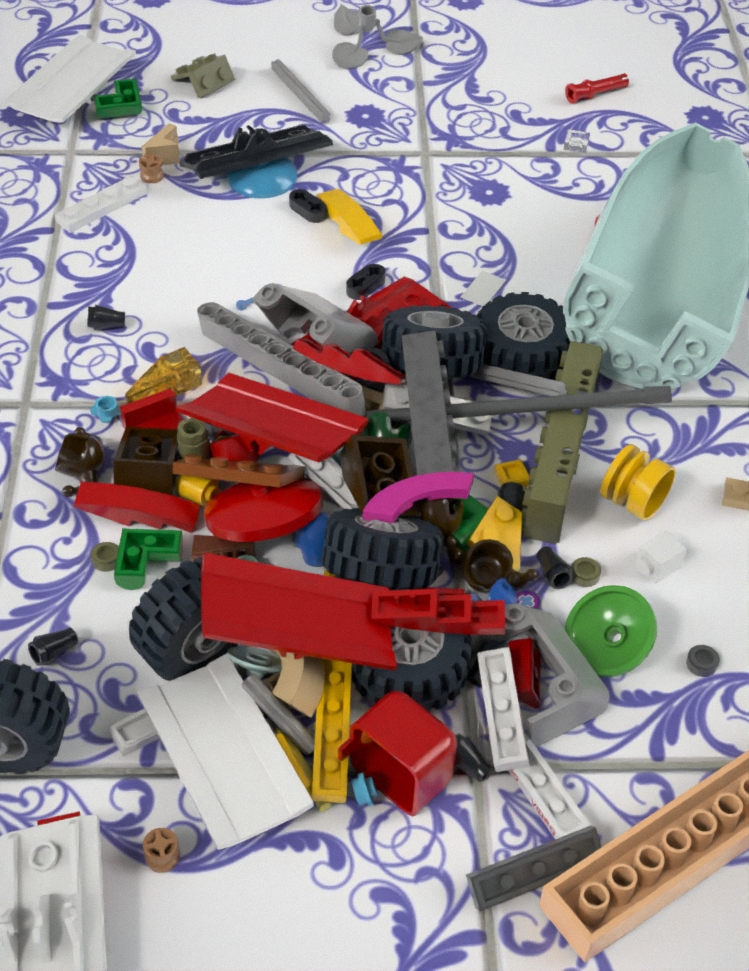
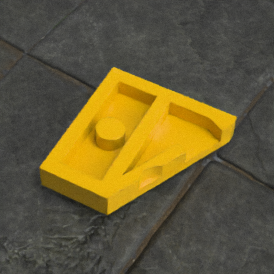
(503, 524)

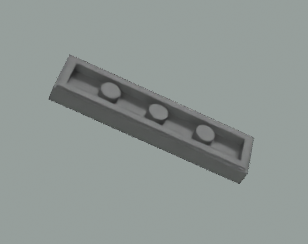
(531, 868)

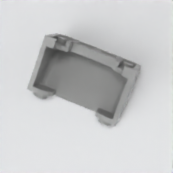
(299, 310)

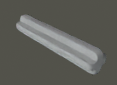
(279, 713)

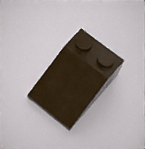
(146, 459)
(374, 464)

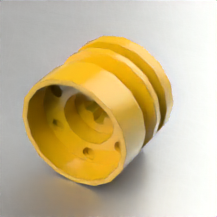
(638, 482)

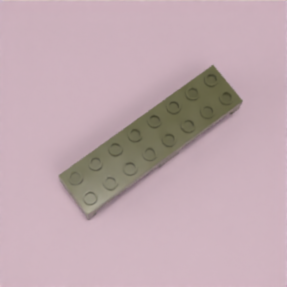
(565, 430)

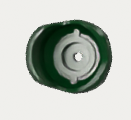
(380, 426)

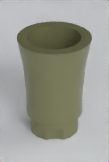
(193, 439)

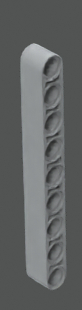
(279, 359)

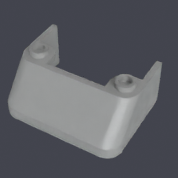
(575, 690)

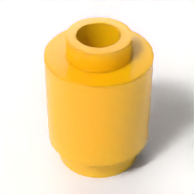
(197, 488)

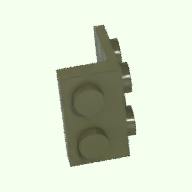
(206, 73)

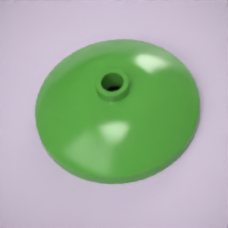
(608, 613)

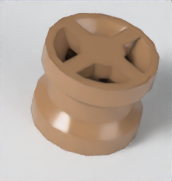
(151, 168)
(160, 841)

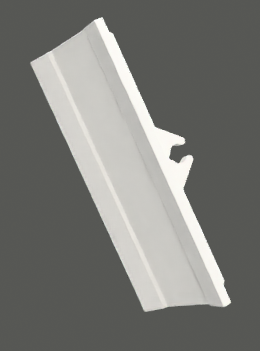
(69, 79)
(225, 753)
(52, 897)

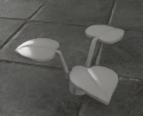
(350, 22)

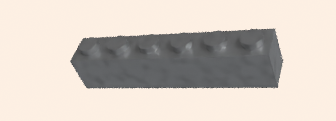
(429, 403)

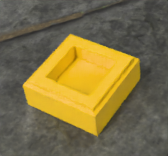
(512, 472)

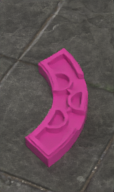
(400, 496)

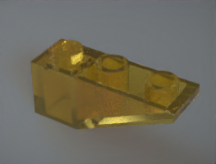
(174, 371)

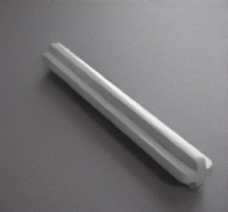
(300, 91)
(520, 381)

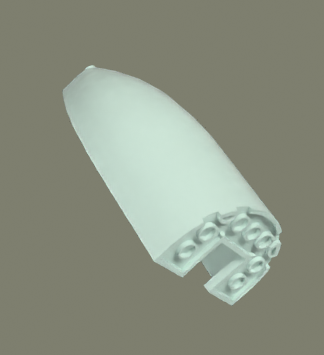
(666, 263)

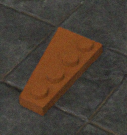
(238, 471)

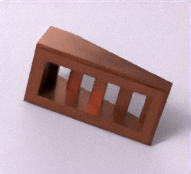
(221, 547)

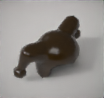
(80, 458)
(486, 564)

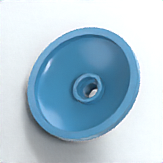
(264, 179)

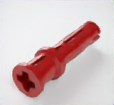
(589, 88)

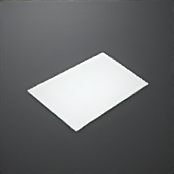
(483, 288)

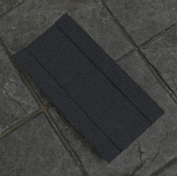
(254, 149)

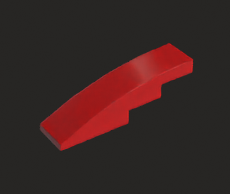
(358, 364)
(141, 505)
(440, 614)

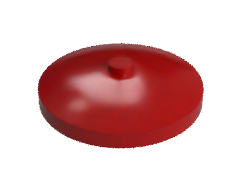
(262, 512)

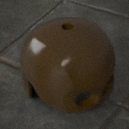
(442, 514)

